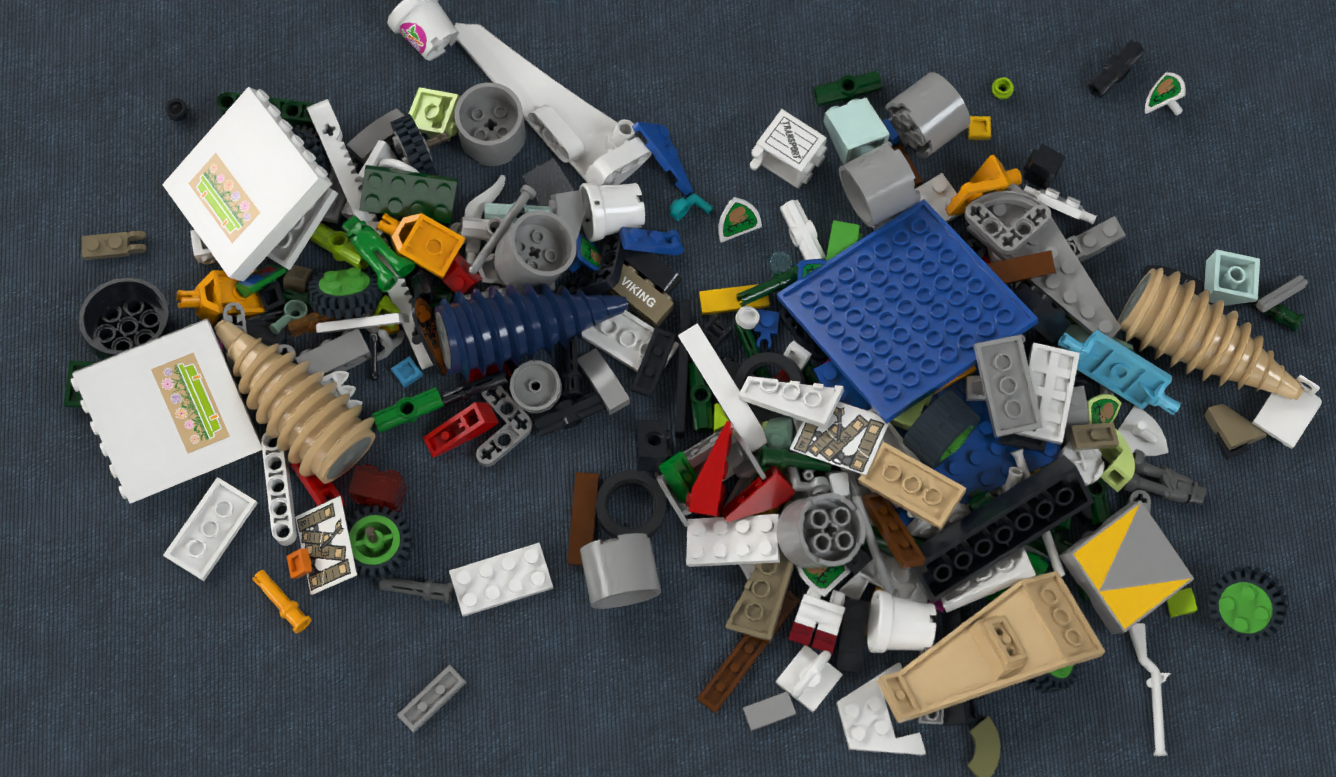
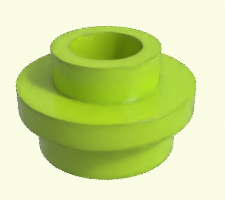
(1002, 82)

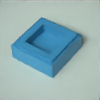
(406, 372)

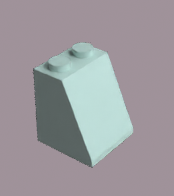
(855, 129)

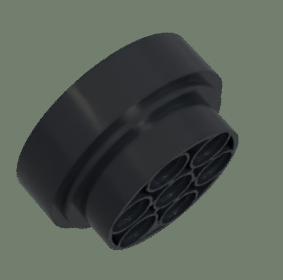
(119, 301)

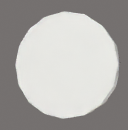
(1087, 461)

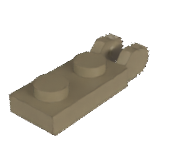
(112, 245)

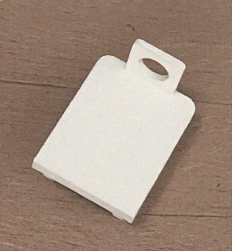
(1288, 418)

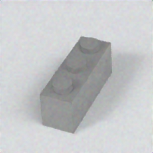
(337, 354)

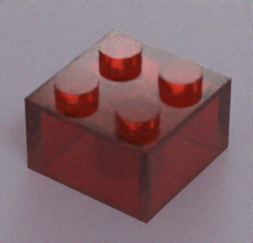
(377, 487)

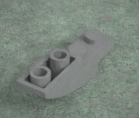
(1096, 239)

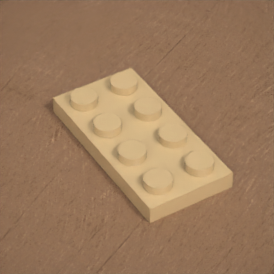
(912, 485)

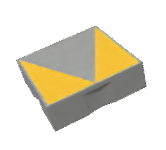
(1126, 567)

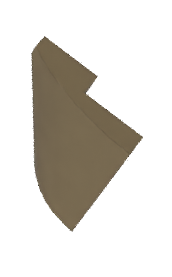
(1232, 426)

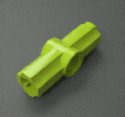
(338, 245)

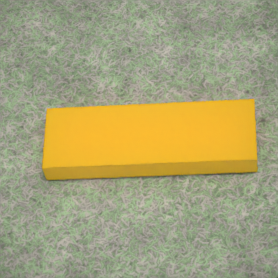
(725, 300)

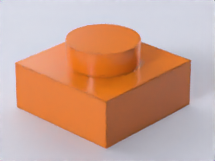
(299, 563)

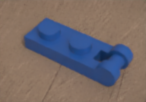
(651, 241)

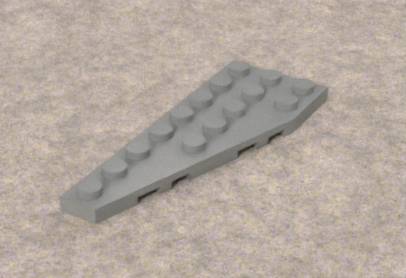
(1070, 285)

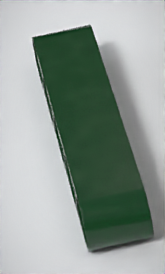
(285, 106)

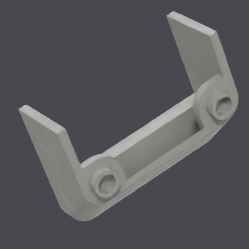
(739, 461)

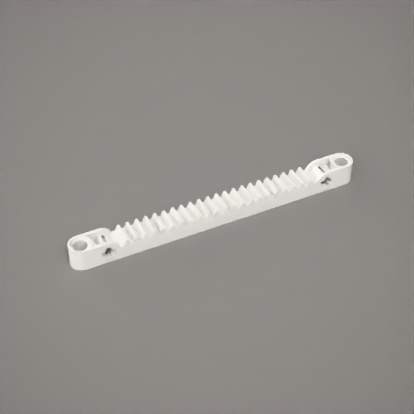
(325, 121)

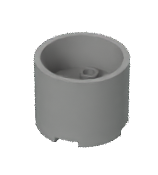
(485, 108)
(928, 114)
(879, 184)
(542, 237)
(803, 536)
(620, 571)

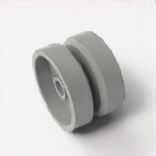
(538, 400)

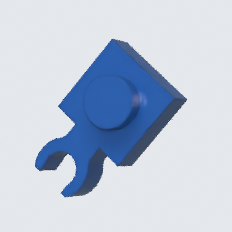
(766, 327)

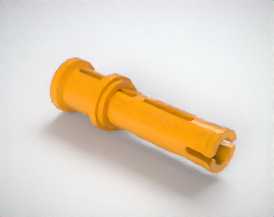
(288, 608)

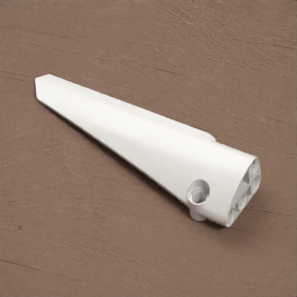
(572, 128)

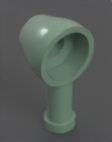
(291, 309)

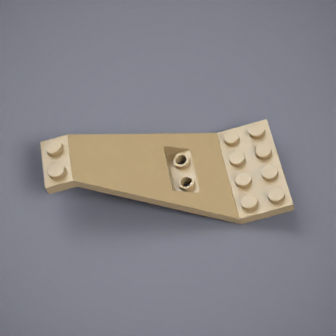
(1010, 640)

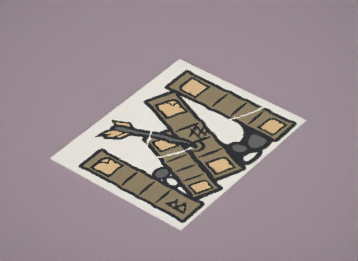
(847, 441)
(328, 543)

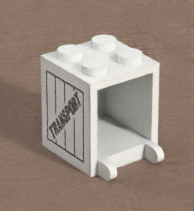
(789, 149)

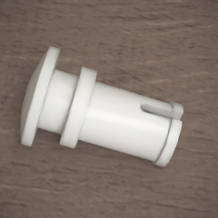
(1014, 477)

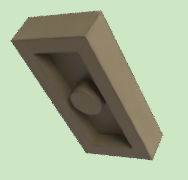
(1093, 436)

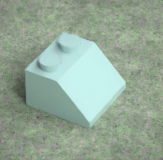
(1232, 278)

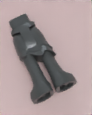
(1171, 484)

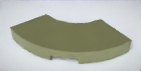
(986, 749)

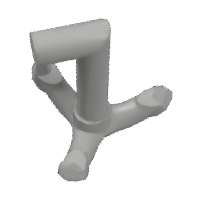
(389, 343)

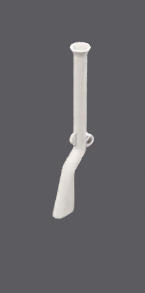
(1047, 537)
(1138, 638)

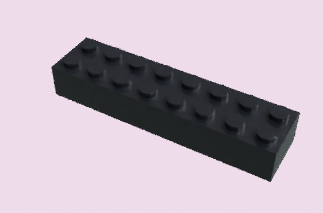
(1001, 527)

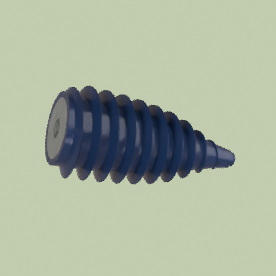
(515, 325)

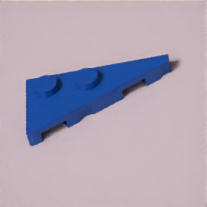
(664, 152)

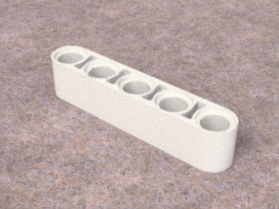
(282, 498)

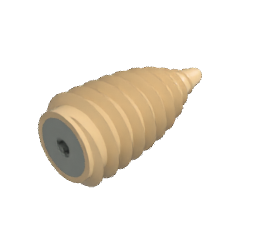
(1200, 335)
(297, 406)

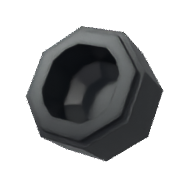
(176, 109)

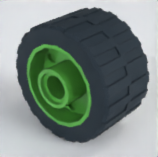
(941, 429)

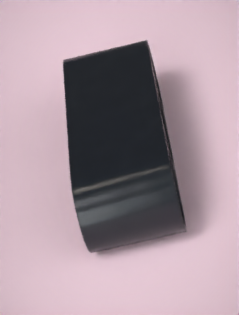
(654, 269)

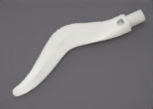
(475, 209)

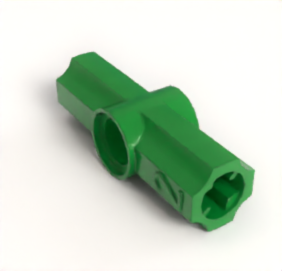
(393, 416)

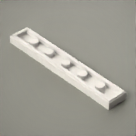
(723, 387)

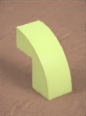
(1121, 464)

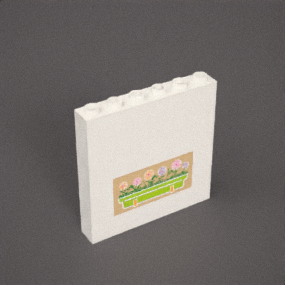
(247, 184)
(167, 411)

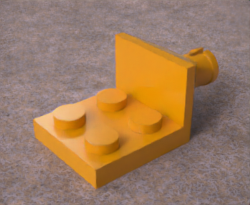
(988, 179)
(423, 241)
(214, 294)

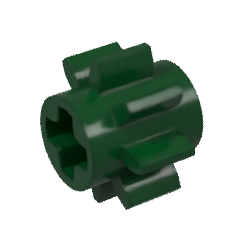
(979, 499)

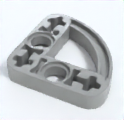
(1003, 233)

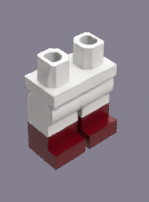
(821, 612)

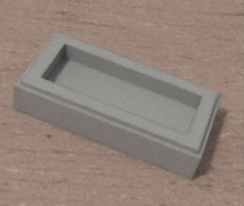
(769, 711)

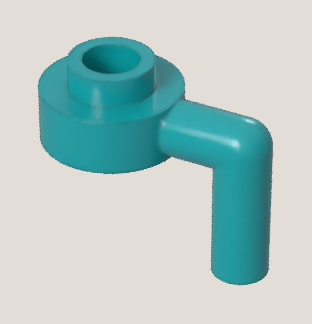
(680, 207)

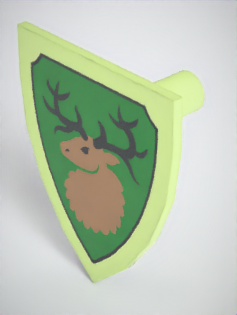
(1103, 409)

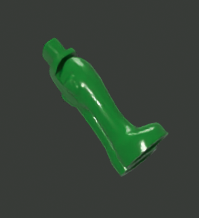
(368, 241)

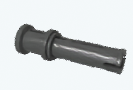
(427, 589)

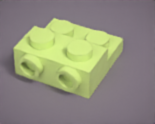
(435, 112)

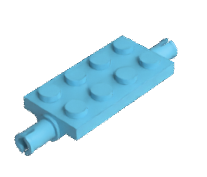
(1121, 371)

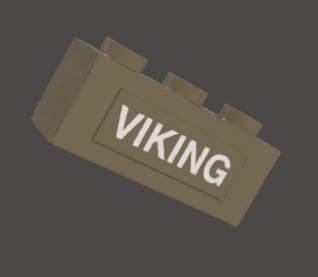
(643, 297)

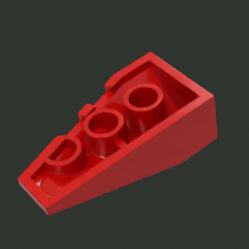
(708, 491)

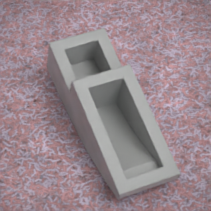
(381, 129)
(603, 381)

